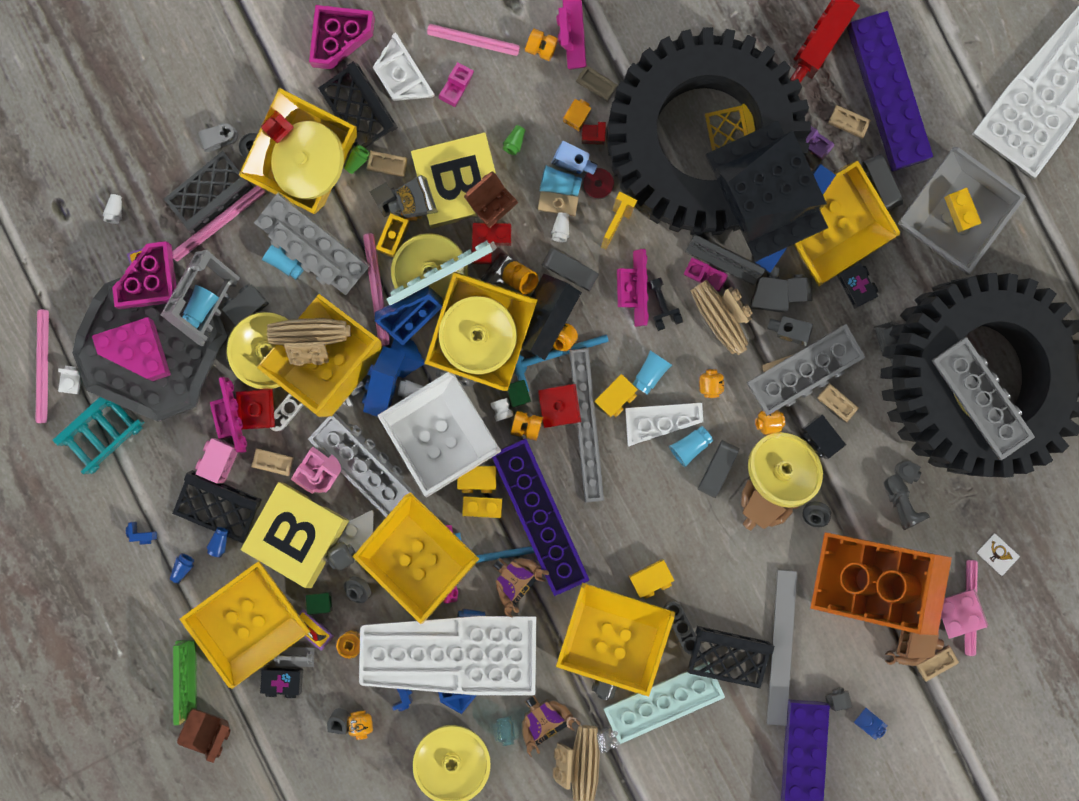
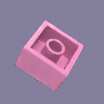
(216, 461)
(963, 613)

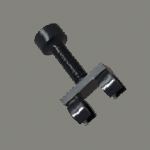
(655, 285)

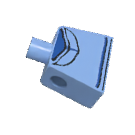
(565, 158)

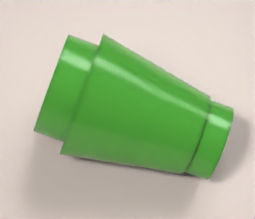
(514, 141)
(356, 159)

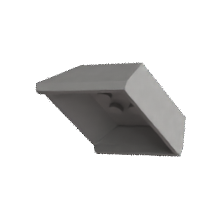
(931, 219)

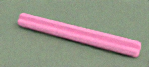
(472, 39)
(971, 583)

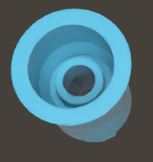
(560, 182)
(278, 259)
(199, 305)
(651, 372)
(691, 445)

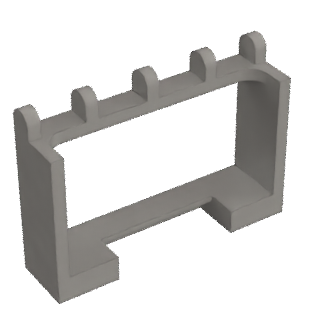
(176, 302)

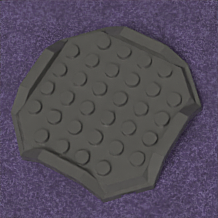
(185, 358)

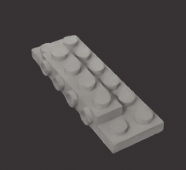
(311, 244)
(806, 370)
(983, 398)
(361, 463)

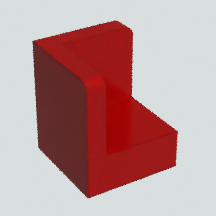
(277, 127)
(594, 133)

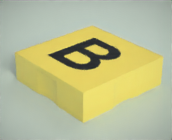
(451, 172)
(294, 535)

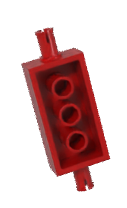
(823, 39)

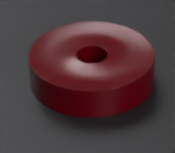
(598, 192)

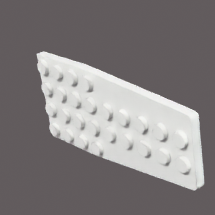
(1038, 104)
(451, 655)

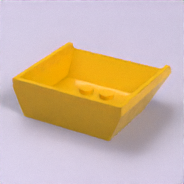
(258, 165)
(855, 224)
(519, 306)
(325, 385)
(415, 558)
(244, 625)
(615, 639)

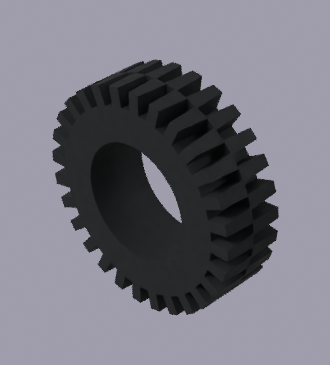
(677, 68)
(1046, 360)

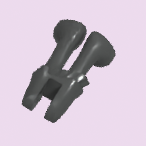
(899, 496)

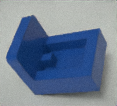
(143, 538)
(405, 700)
(871, 724)

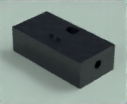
(550, 314)

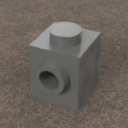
(382, 196)
(800, 289)

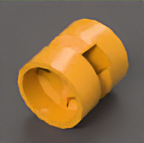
(535, 41)
(520, 277)
(532, 430)
(349, 644)

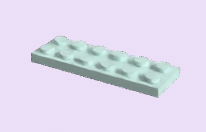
(435, 274)
(665, 704)

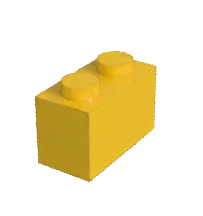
(962, 210)
(392, 235)
(616, 395)
(478, 478)
(482, 507)
(651, 579)

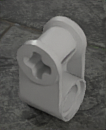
(215, 137)

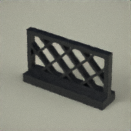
(368, 94)
(220, 490)
(737, 642)

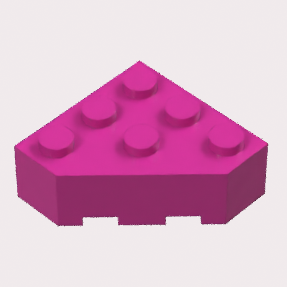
(338, 34)
(147, 279)
(134, 348)

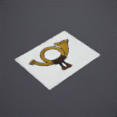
(998, 554)

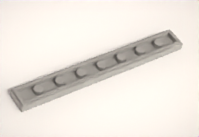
(587, 427)
(782, 653)

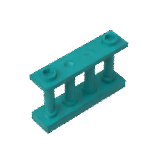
(81, 425)

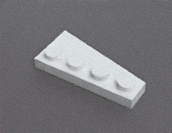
(654, 421)

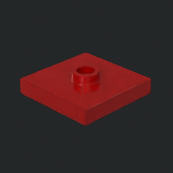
(559, 405)
(256, 408)

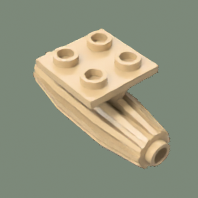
(724, 315)
(307, 338)
(579, 764)

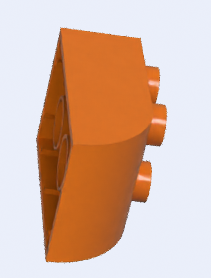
(881, 584)

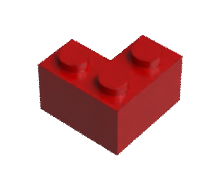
(499, 233)

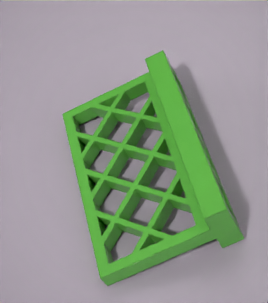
(184, 679)

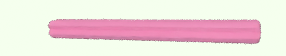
(218, 223)
(375, 283)
(42, 366)

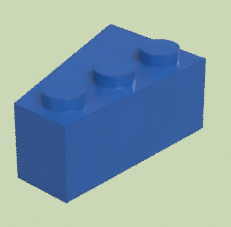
(409, 314)
(382, 381)

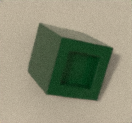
(518, 393)
(319, 603)

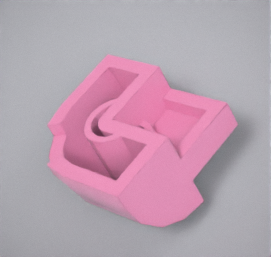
(317, 472)

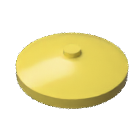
(308, 160)
(421, 255)
(477, 335)
(249, 346)
(785, 470)
(451, 764)

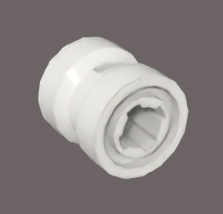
(502, 409)

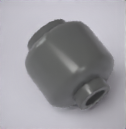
(340, 556)

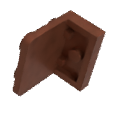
(490, 199)
(204, 734)

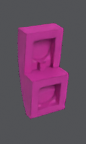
(456, 84)
(701, 271)

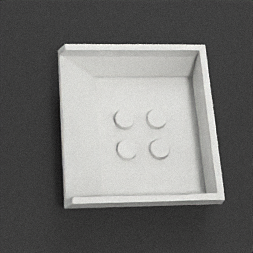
(439, 433)

